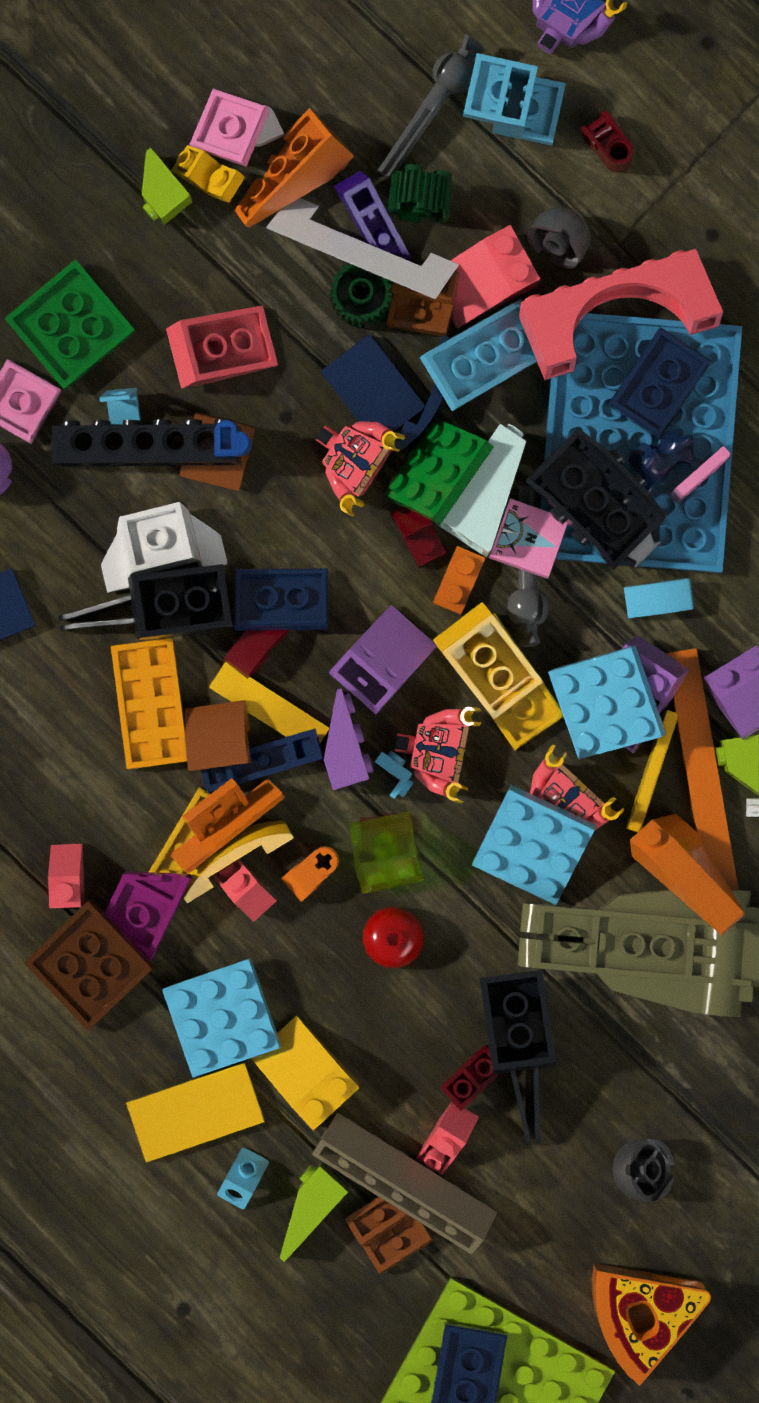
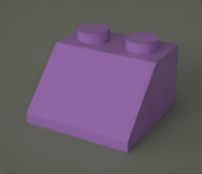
(737, 691)

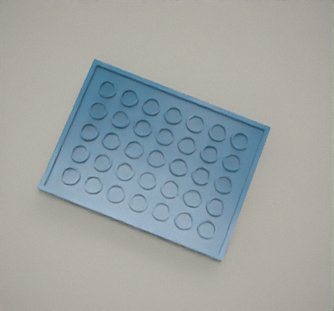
(606, 353)

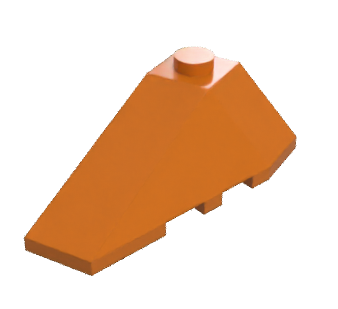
(305, 162)
(684, 865)

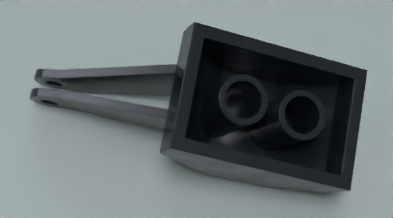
(167, 604)
(519, 1032)

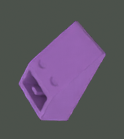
(382, 659)
(662, 673)
(342, 753)

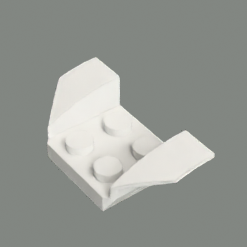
(157, 542)

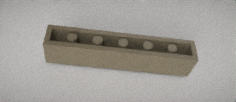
(405, 1183)

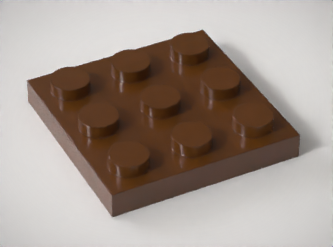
(89, 964)

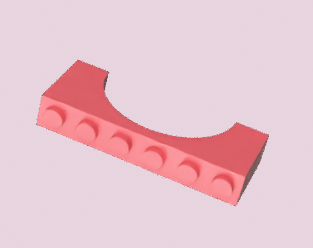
(672, 282)

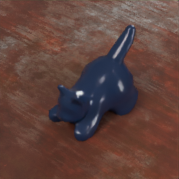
(656, 462)

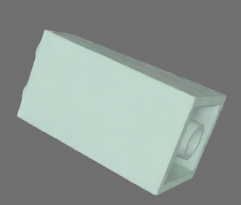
(481, 505)

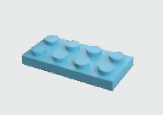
(480, 357)

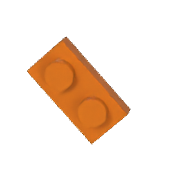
(459, 580)

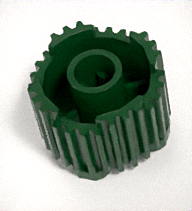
(420, 194)
(354, 310)

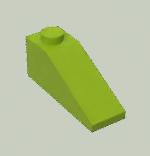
(314, 1201)

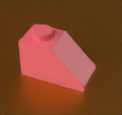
(66, 876)

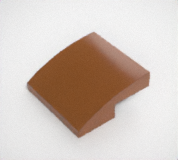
(422, 313)
(223, 476)
(217, 735)
(387, 1233)

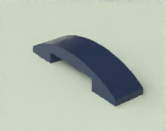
(414, 432)
(268, 760)

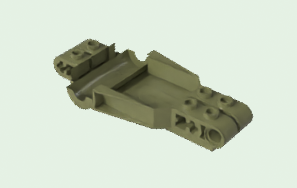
(650, 950)

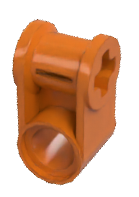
(307, 875)

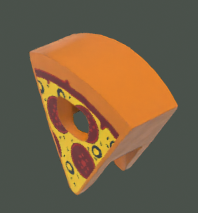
(644, 1314)

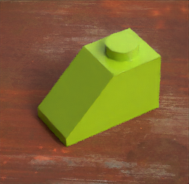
(161, 190)
(741, 760)

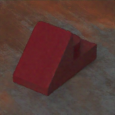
(418, 535)

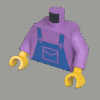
(572, 21)

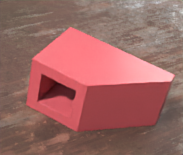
(245, 889)
(447, 1138)

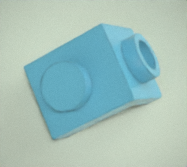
(394, 765)

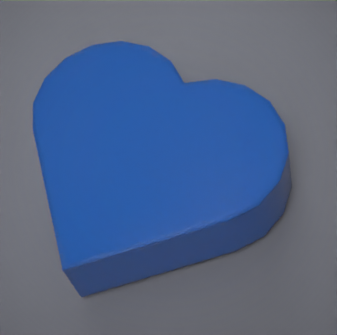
(230, 441)

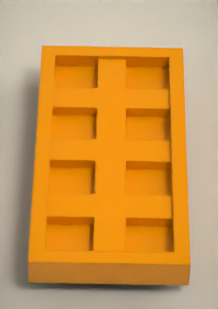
(149, 703)

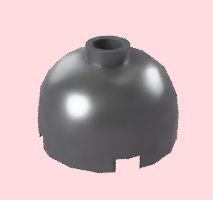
(561, 235)
(643, 1169)

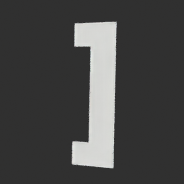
(427, 279)

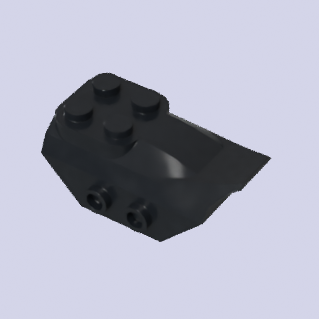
(600, 500)

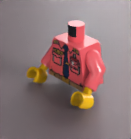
(356, 458)
(439, 750)
(563, 789)

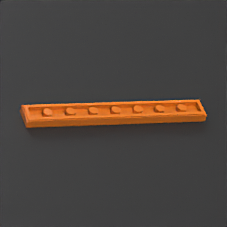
(702, 766)

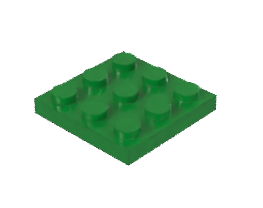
(70, 325)
(438, 470)

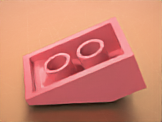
(491, 276)
(221, 346)

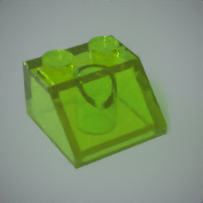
(386, 852)

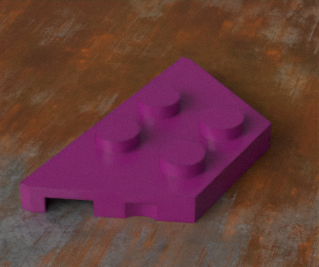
(146, 905)

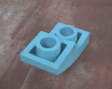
(658, 598)

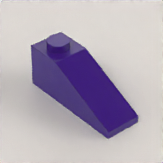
(370, 214)

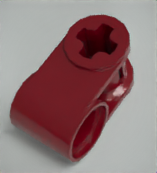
(604, 137)

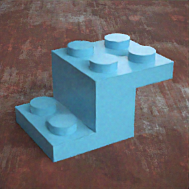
(514, 99)

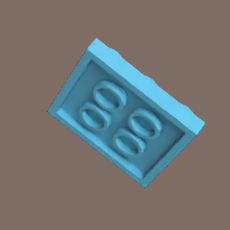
(607, 702)
(533, 844)
(221, 1017)

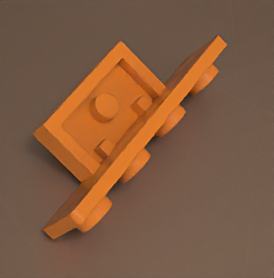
(222, 818)

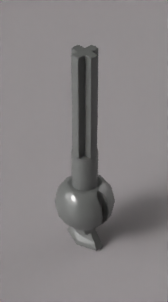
(452, 76)
(527, 605)

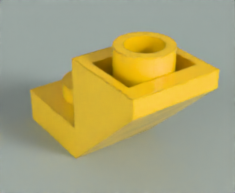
(207, 174)

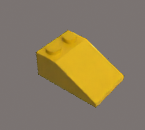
(488, 660)
(307, 1074)

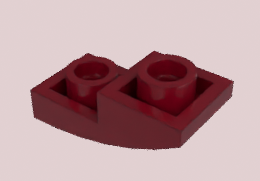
(253, 650)
(469, 1079)

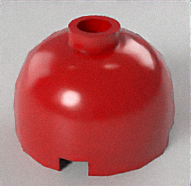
(393, 937)

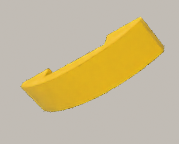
(268, 834)

